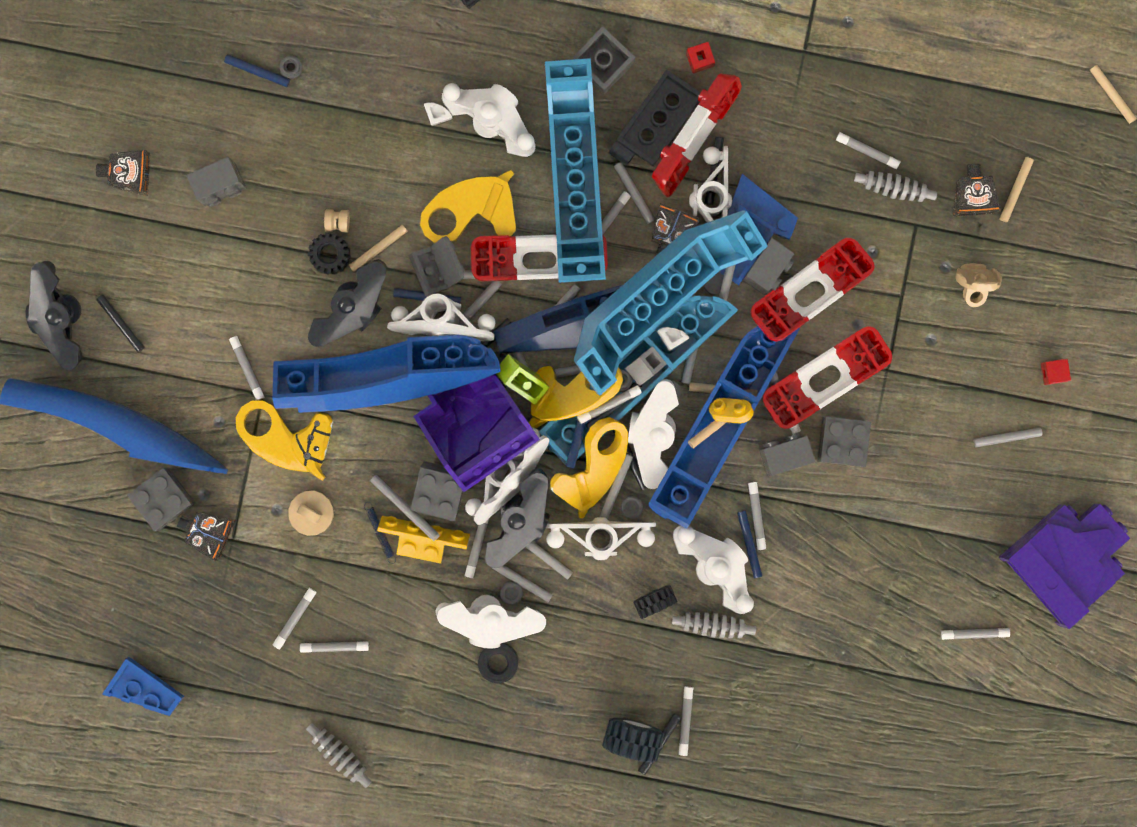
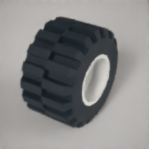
(633, 739)

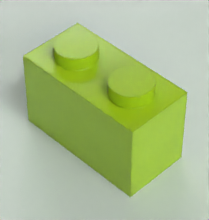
(522, 379)

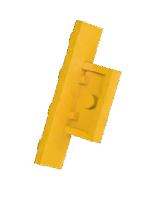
(417, 544)

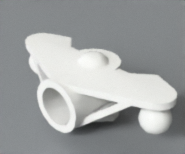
(492, 115)
(712, 156)
(423, 322)
(654, 432)
(501, 488)
(645, 537)
(717, 564)
(488, 622)

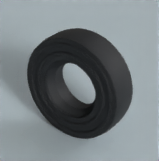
(502, 676)

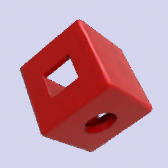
(708, 59)
(1055, 372)

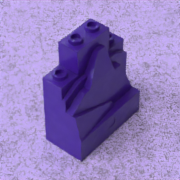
(475, 429)
(1069, 559)

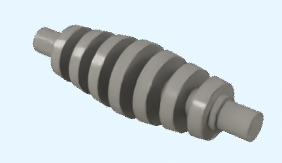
(895, 186)
(714, 625)
(319, 736)

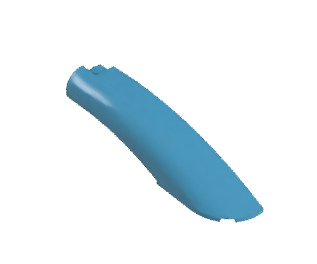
(696, 317)

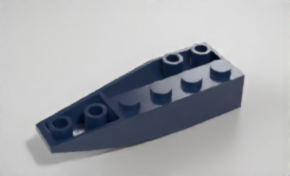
(551, 328)

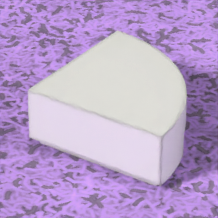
(437, 113)
(672, 337)

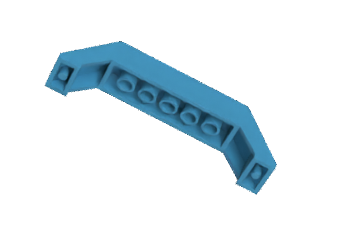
(575, 170)
(660, 290)

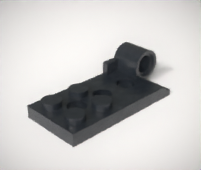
(630, 139)

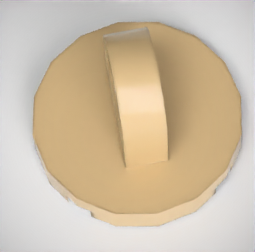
(977, 278)
(311, 513)

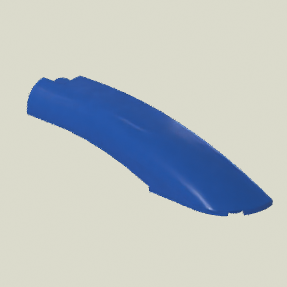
(382, 375)
(122, 425)
(696, 468)

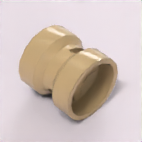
(336, 220)

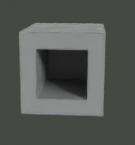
(646, 366)

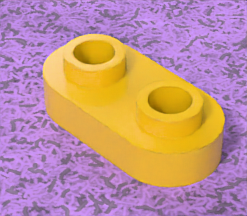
(731, 410)

